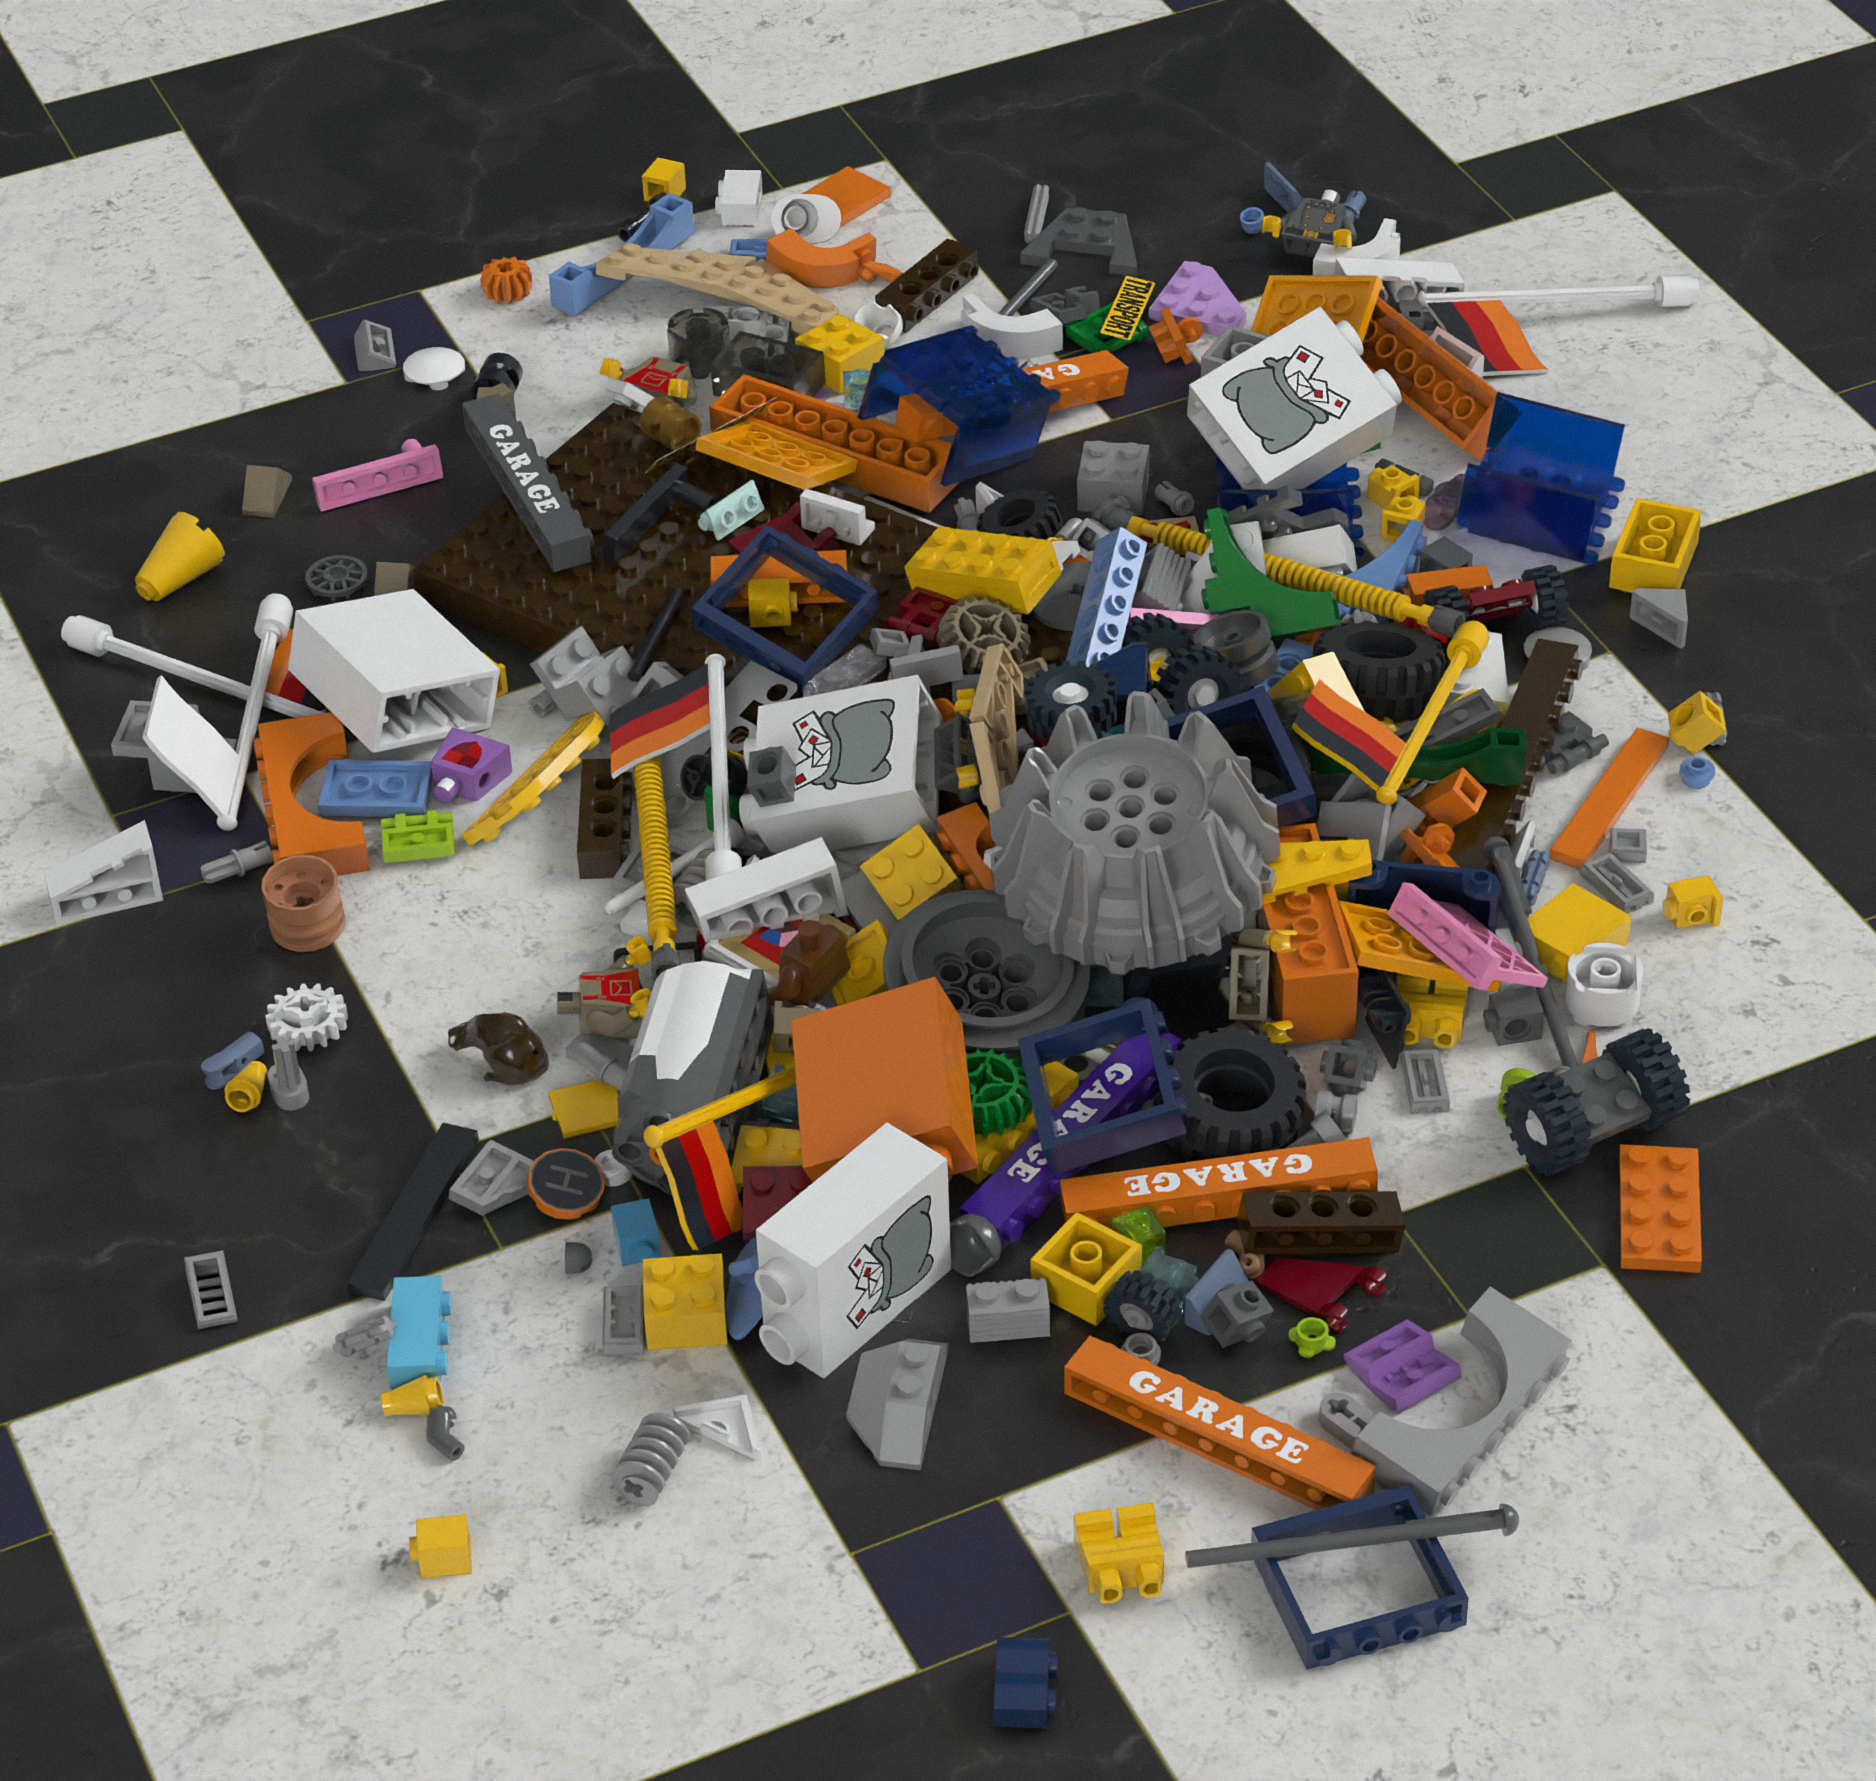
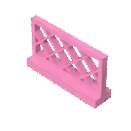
(1461, 941)

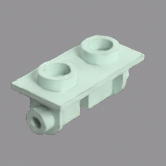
(732, 511)

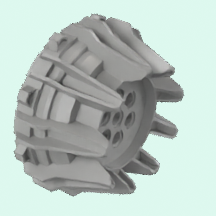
(1133, 841)

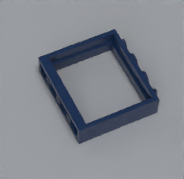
(756, 648)
(1256, 704)
(1118, 1134)
(1379, 1631)

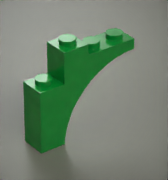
(1246, 588)

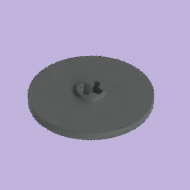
(1063, 599)

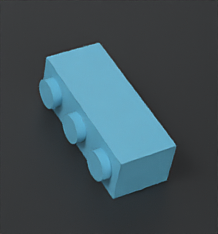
(421, 1329)

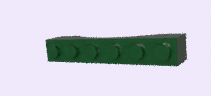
(1489, 756)

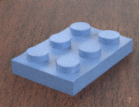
(375, 788)

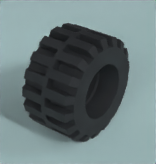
(1022, 515)

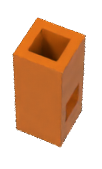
(1464, 578)
(1449, 800)

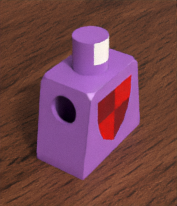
(469, 766)

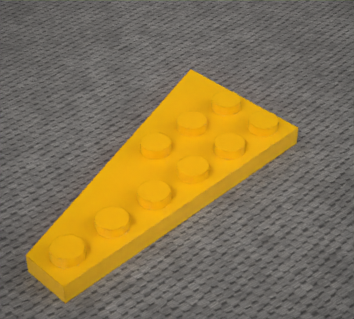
(1318, 862)

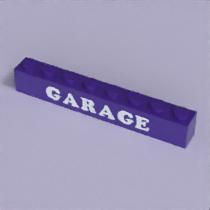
(1024, 1181)

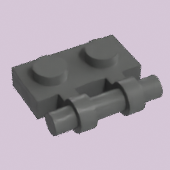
(1572, 744)

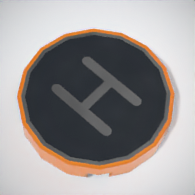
(565, 1183)

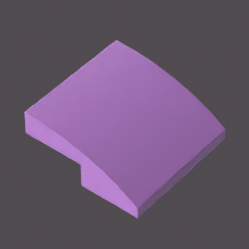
(1402, 1366)

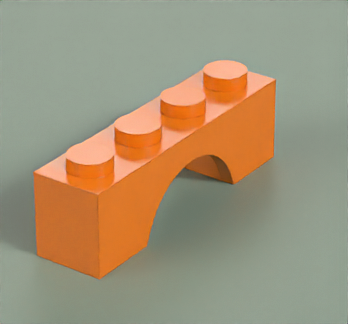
(965, 837)

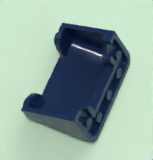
(1470, 888)

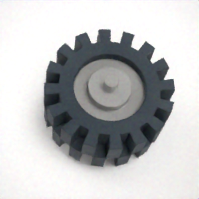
(1142, 1306)

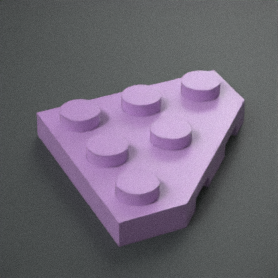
(1200, 294)

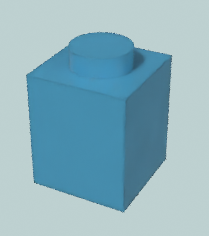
(635, 1231)

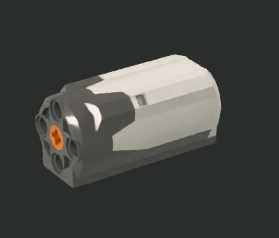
(696, 1044)

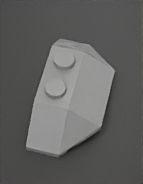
(897, 1400)

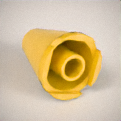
(178, 558)

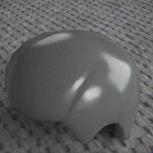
(973, 1244)

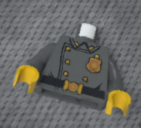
(1313, 224)
(955, 753)

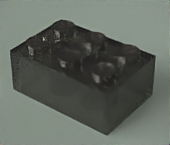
(770, 361)

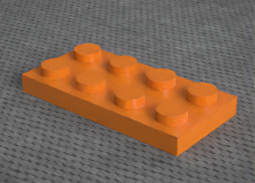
(1659, 1208)

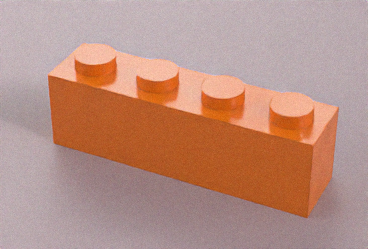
(807, 590)

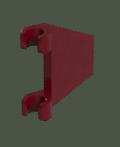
(789, 524)
(1317, 1285)

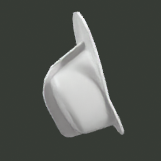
(809, 215)

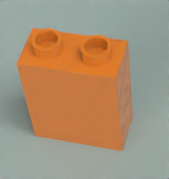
(883, 1063)

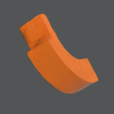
(818, 265)

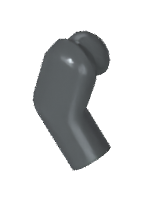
(438, 1433)

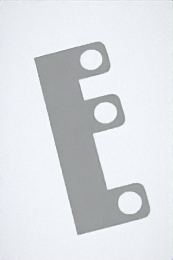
(747, 686)

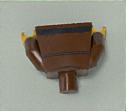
(811, 964)

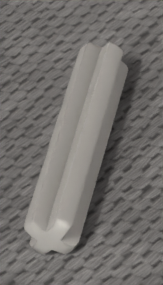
(1036, 212)

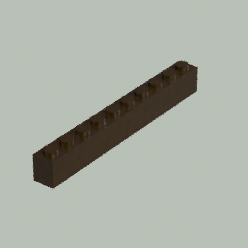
(1537, 710)

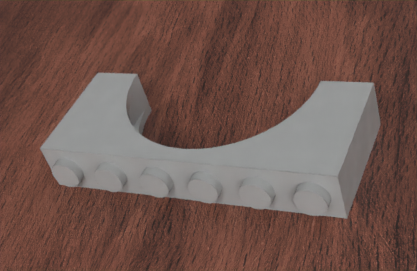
(1434, 1462)

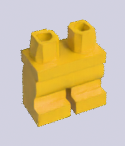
(1433, 1015)
(1122, 1561)

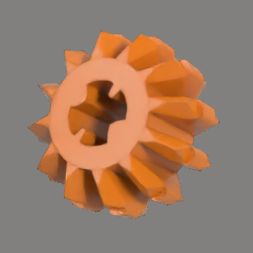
(506, 279)

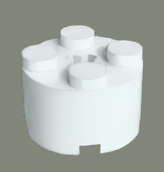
(1604, 986)

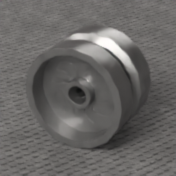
(1244, 640)

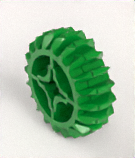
(997, 1092)

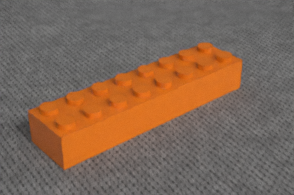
(1430, 379)
(887, 457)

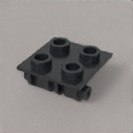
(1385, 1012)

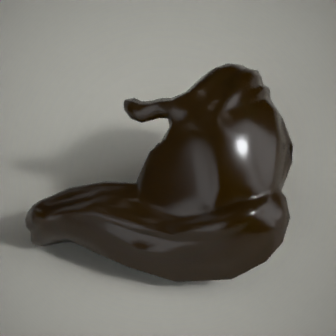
(506, 1044)

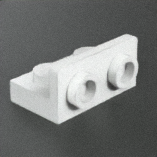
(845, 517)

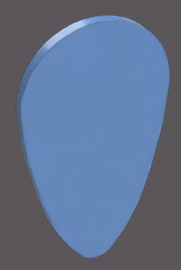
(743, 1296)

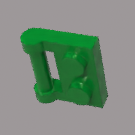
(1087, 332)

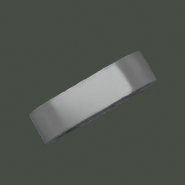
(1342, 1426)

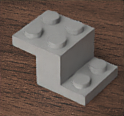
(585, 679)
(130, 743)

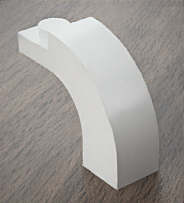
(1384, 246)
(1015, 335)

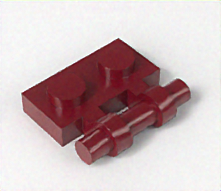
(923, 607)

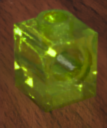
(1142, 1228)

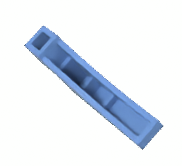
(1392, 566)

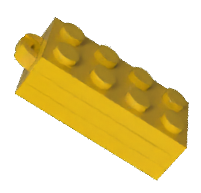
(986, 565)

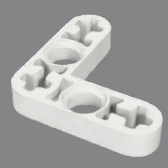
(759, 322)

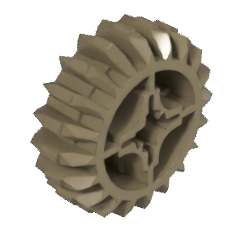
(982, 624)

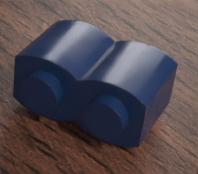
(1022, 1682)

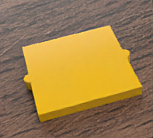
(584, 1108)

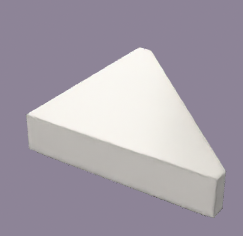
(724, 1421)

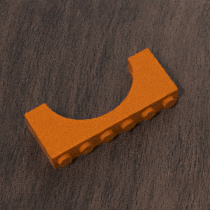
(291, 754)

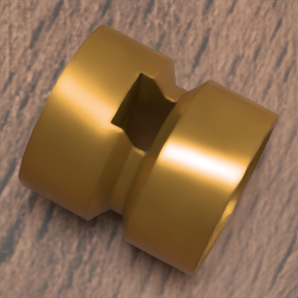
(669, 423)

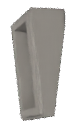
(206, 1265)

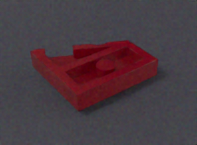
(767, 1191)

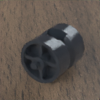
(498, 369)
(697, 774)

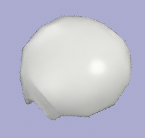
(881, 320)

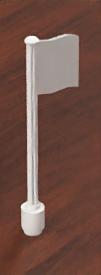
(194, 746)

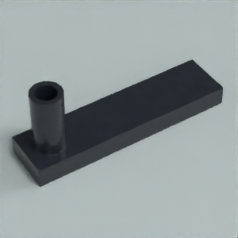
(650, 508)

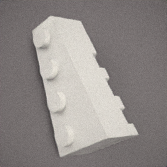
(1404, 278)
(769, 892)

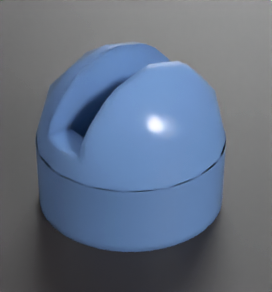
(1251, 220)

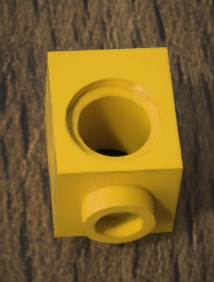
(1696, 722)

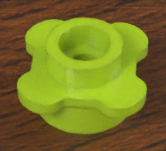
(1312, 1336)

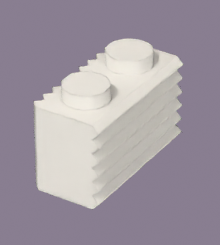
(739, 197)

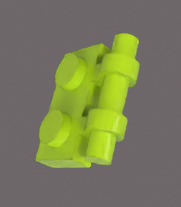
(417, 836)

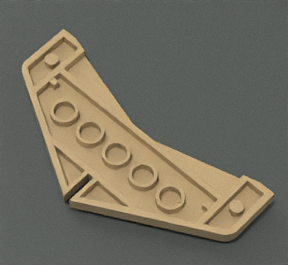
(724, 276)
(994, 723)

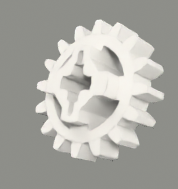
(307, 1016)

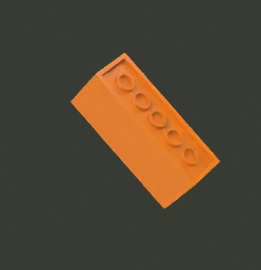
(1320, 980)

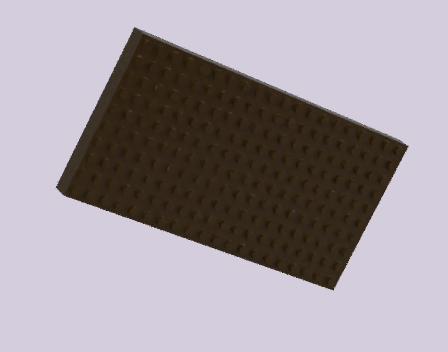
(504, 584)

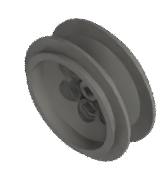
(986, 969)

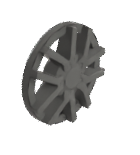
(336, 576)

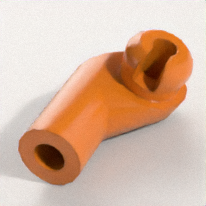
(884, 271)

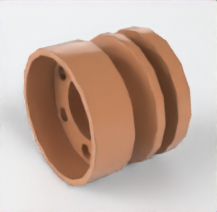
(303, 903)

